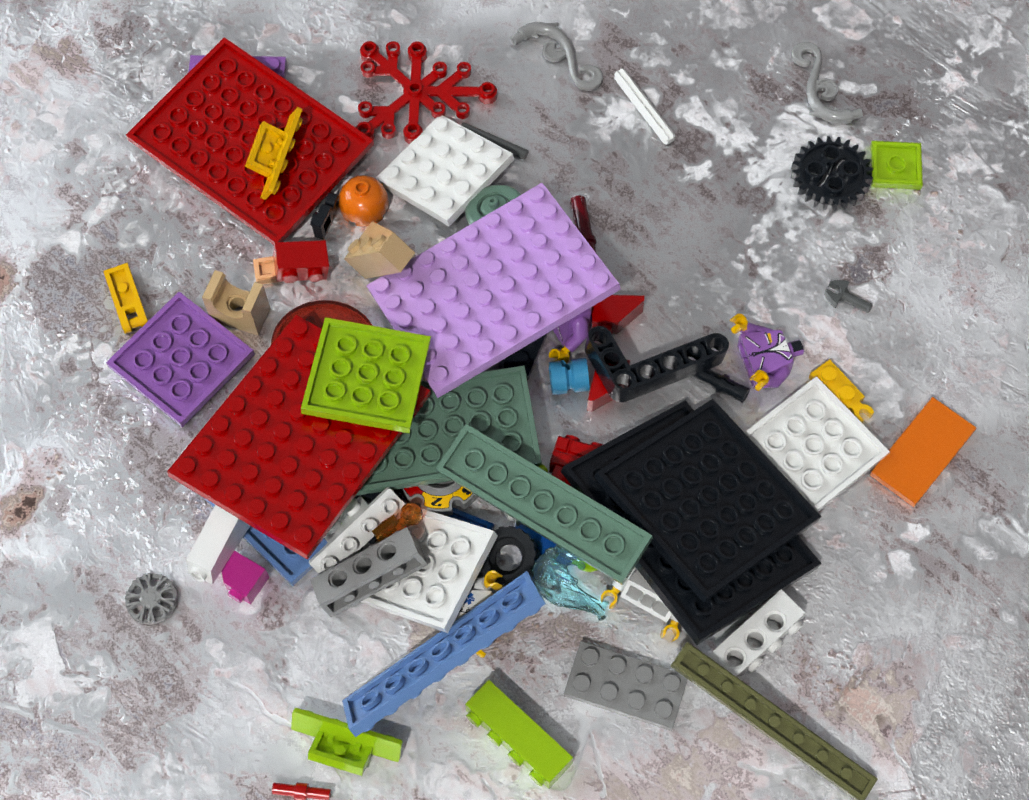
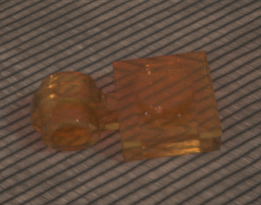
(410, 515)

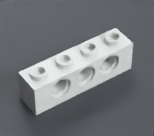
(778, 608)

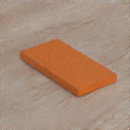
(923, 451)

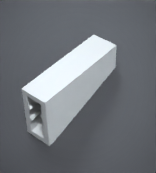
(215, 545)

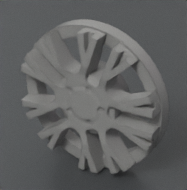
(151, 598)

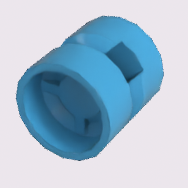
(569, 376)

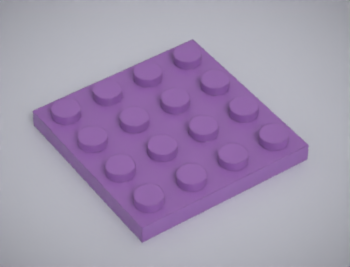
(180, 358)

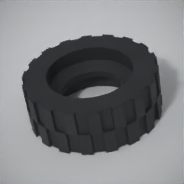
(520, 539)

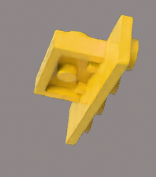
(270, 150)

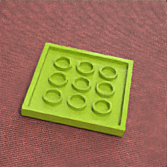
(366, 375)

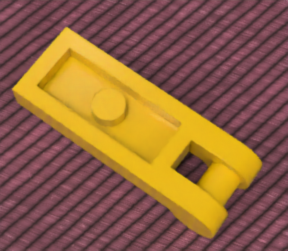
(125, 297)

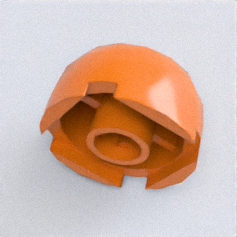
(363, 200)

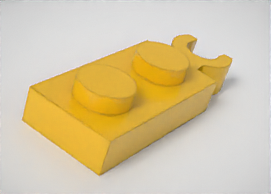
(842, 388)

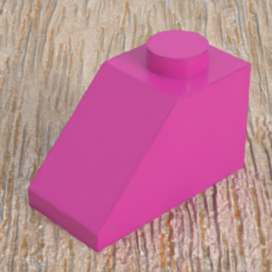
(243, 578)

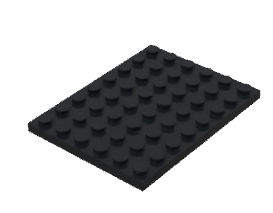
(737, 599)

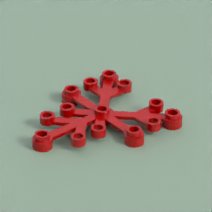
(445, 91)

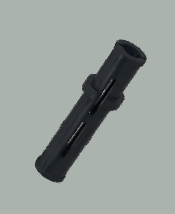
(723, 384)

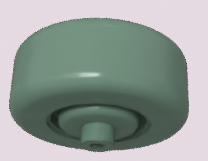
(489, 200)

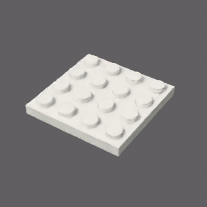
(444, 169)
(817, 443)
(438, 590)

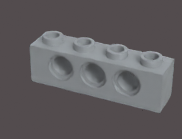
(368, 572)

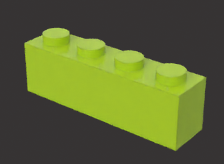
(518, 734)

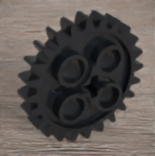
(815, 160)

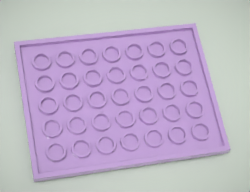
(494, 287)

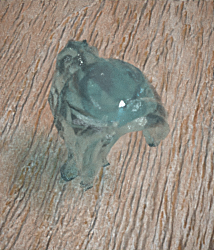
(560, 586)

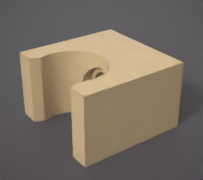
(223, 298)

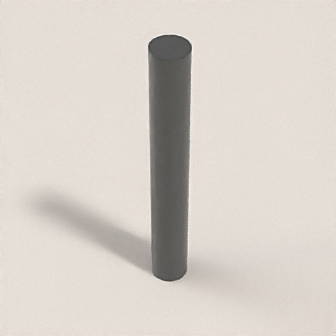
(515, 149)

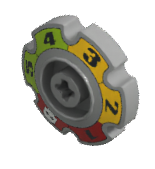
(439, 497)

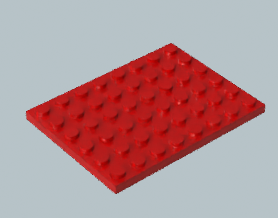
(209, 127)
(279, 466)

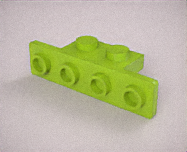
(338, 747)

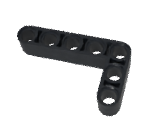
(653, 367)

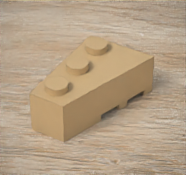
(378, 252)

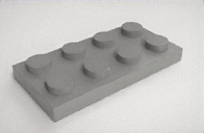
(625, 686)

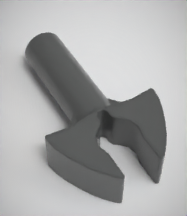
(845, 296)

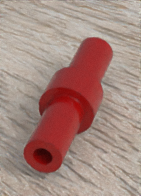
(301, 791)

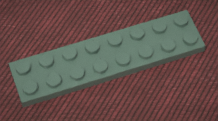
(544, 504)

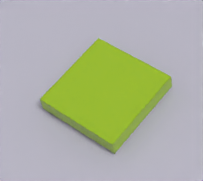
(896, 165)

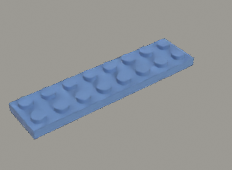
(442, 654)

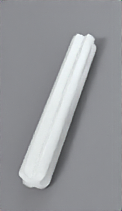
(644, 106)

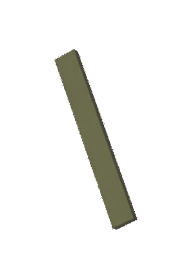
(774, 722)

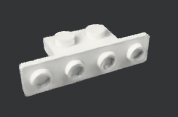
(355, 528)

